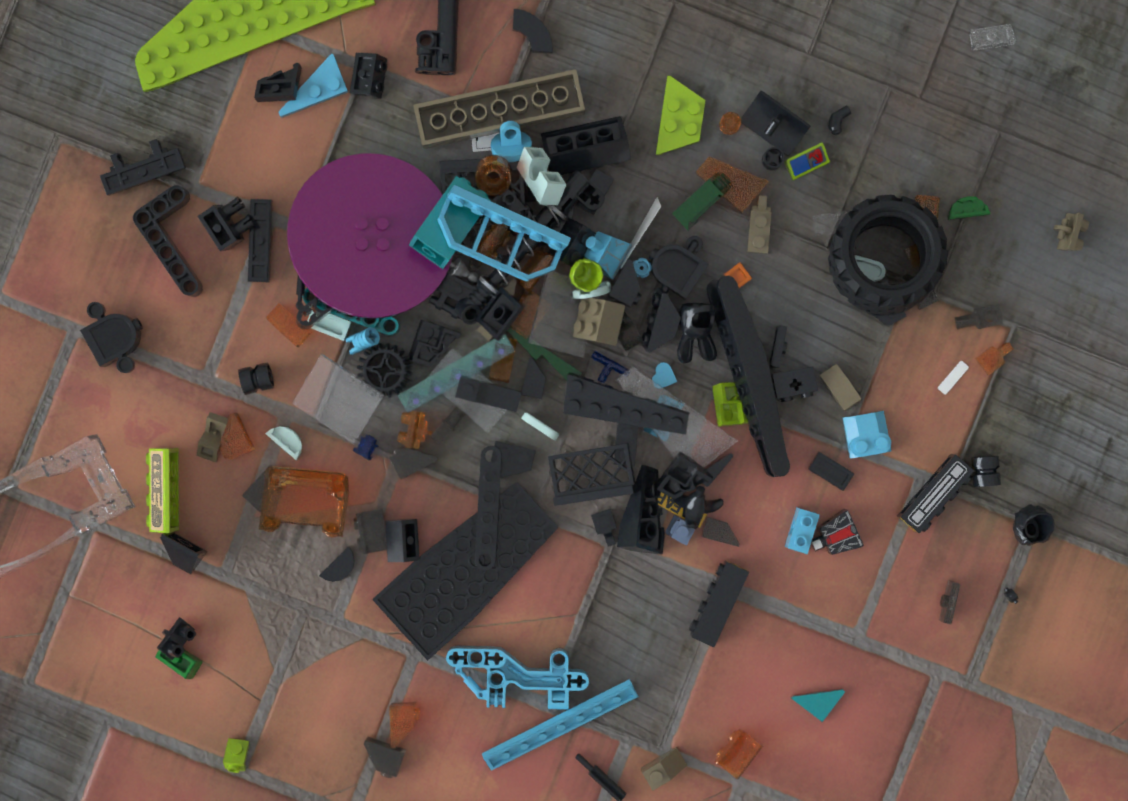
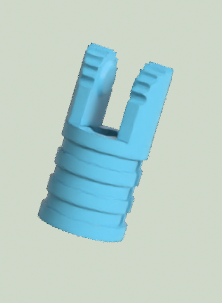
(363, 340)

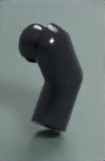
(835, 120)

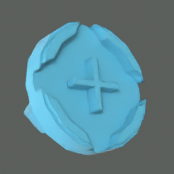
(510, 143)

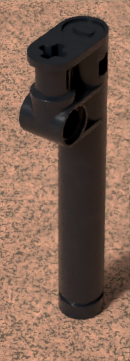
(442, 51)

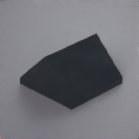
(500, 313)

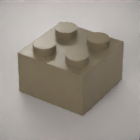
(599, 321)

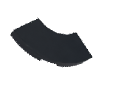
(534, 30)

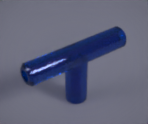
(609, 365)

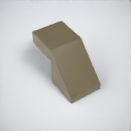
(210, 444)

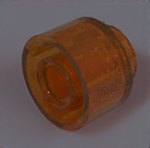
(496, 164)

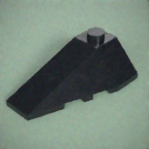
(641, 523)

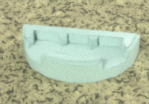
(604, 288)
(287, 440)

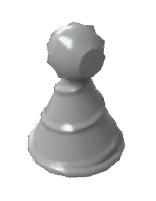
(459, 269)

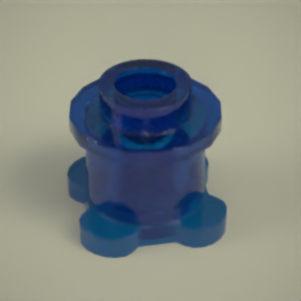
(366, 446)

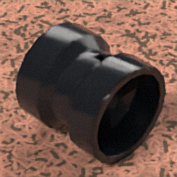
(775, 156)

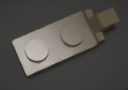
(759, 227)

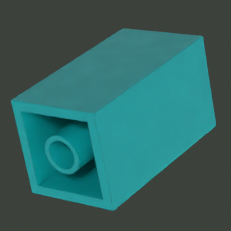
(430, 239)

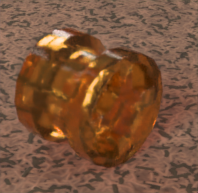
(732, 119)

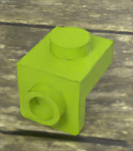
(236, 755)

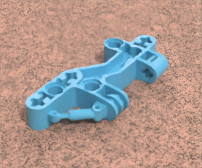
(513, 671)

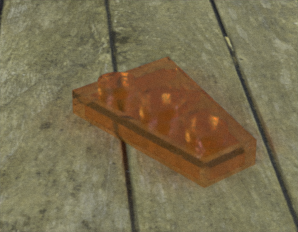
(744, 184)

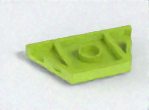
(680, 117)

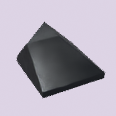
(182, 551)

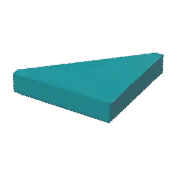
(819, 703)

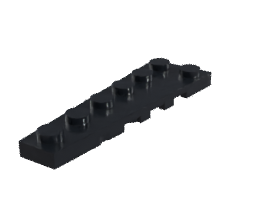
(605, 403)

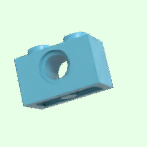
(802, 530)

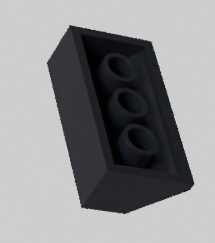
(586, 146)

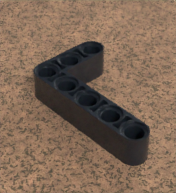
(165, 241)

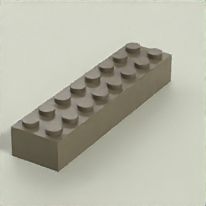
(485, 110)

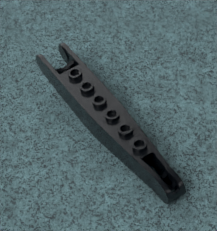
(750, 373)

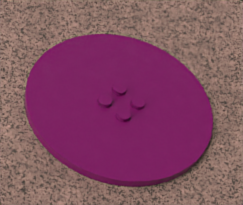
(355, 232)

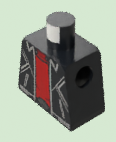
(838, 534)

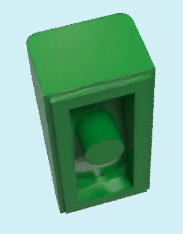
(185, 666)

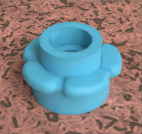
(647, 267)

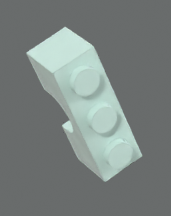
(545, 185)

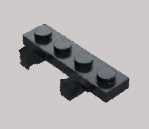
(127, 176)

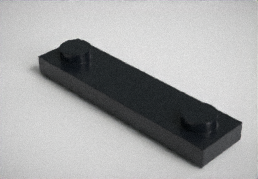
(260, 241)

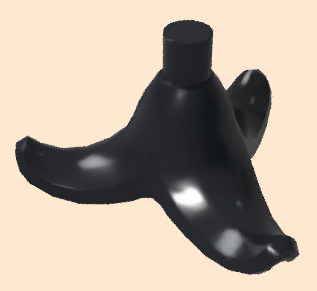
(696, 505)

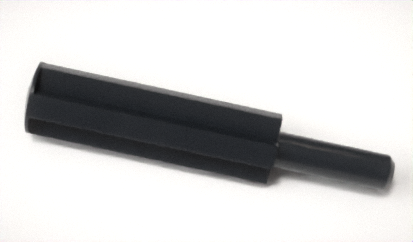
(602, 779)

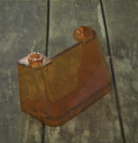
(304, 499)

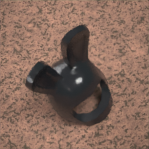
(697, 323)

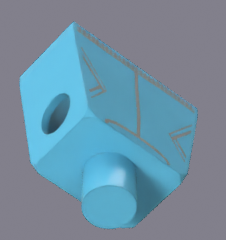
(607, 252)

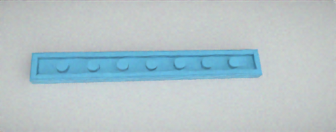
(559, 725)

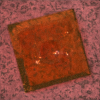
(494, 238)

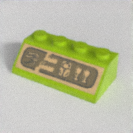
(163, 490)

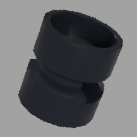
(256, 378)
(986, 471)

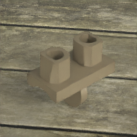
(1069, 232)

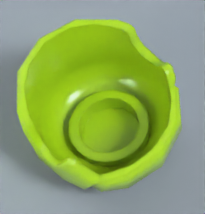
(586, 275)

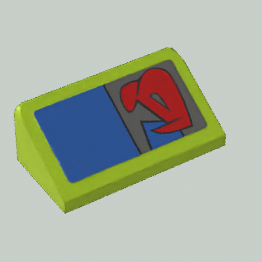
(807, 161)

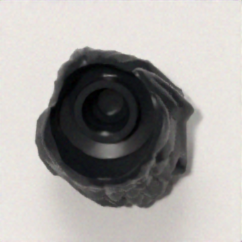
(1033, 525)

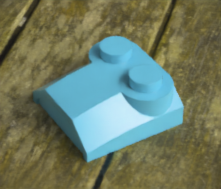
(867, 434)

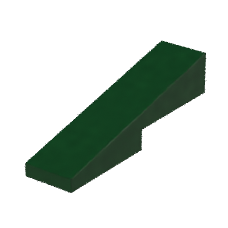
(537, 351)

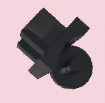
(175, 639)

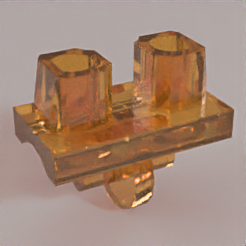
(416, 430)

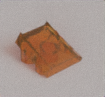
(536, 263)

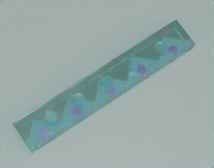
(450, 375)

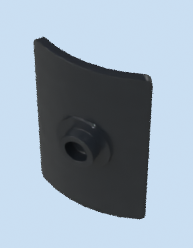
(775, 123)

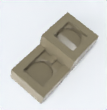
(840, 387)

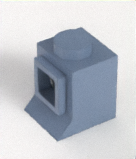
(679, 531)

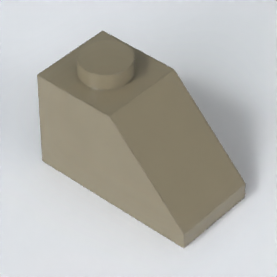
(663, 768)

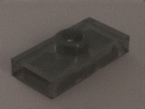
(949, 601)

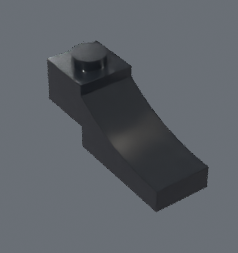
(488, 394)

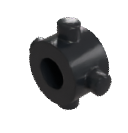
(1011, 595)

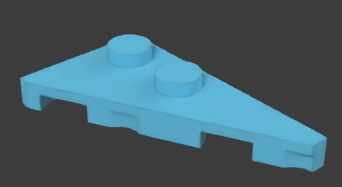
(320, 87)

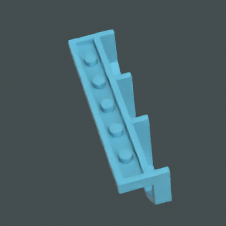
(501, 215)

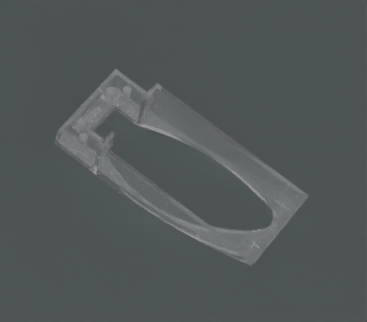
(112, 502)

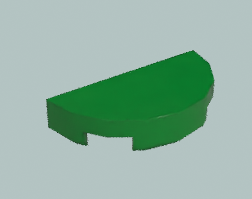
(968, 207)

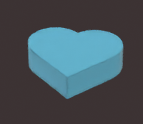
(664, 375)

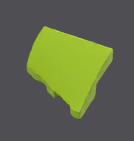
(728, 405)

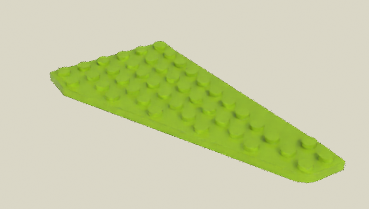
(224, 29)

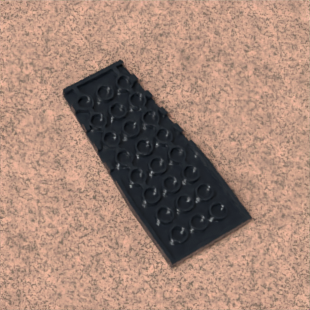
(447, 589)

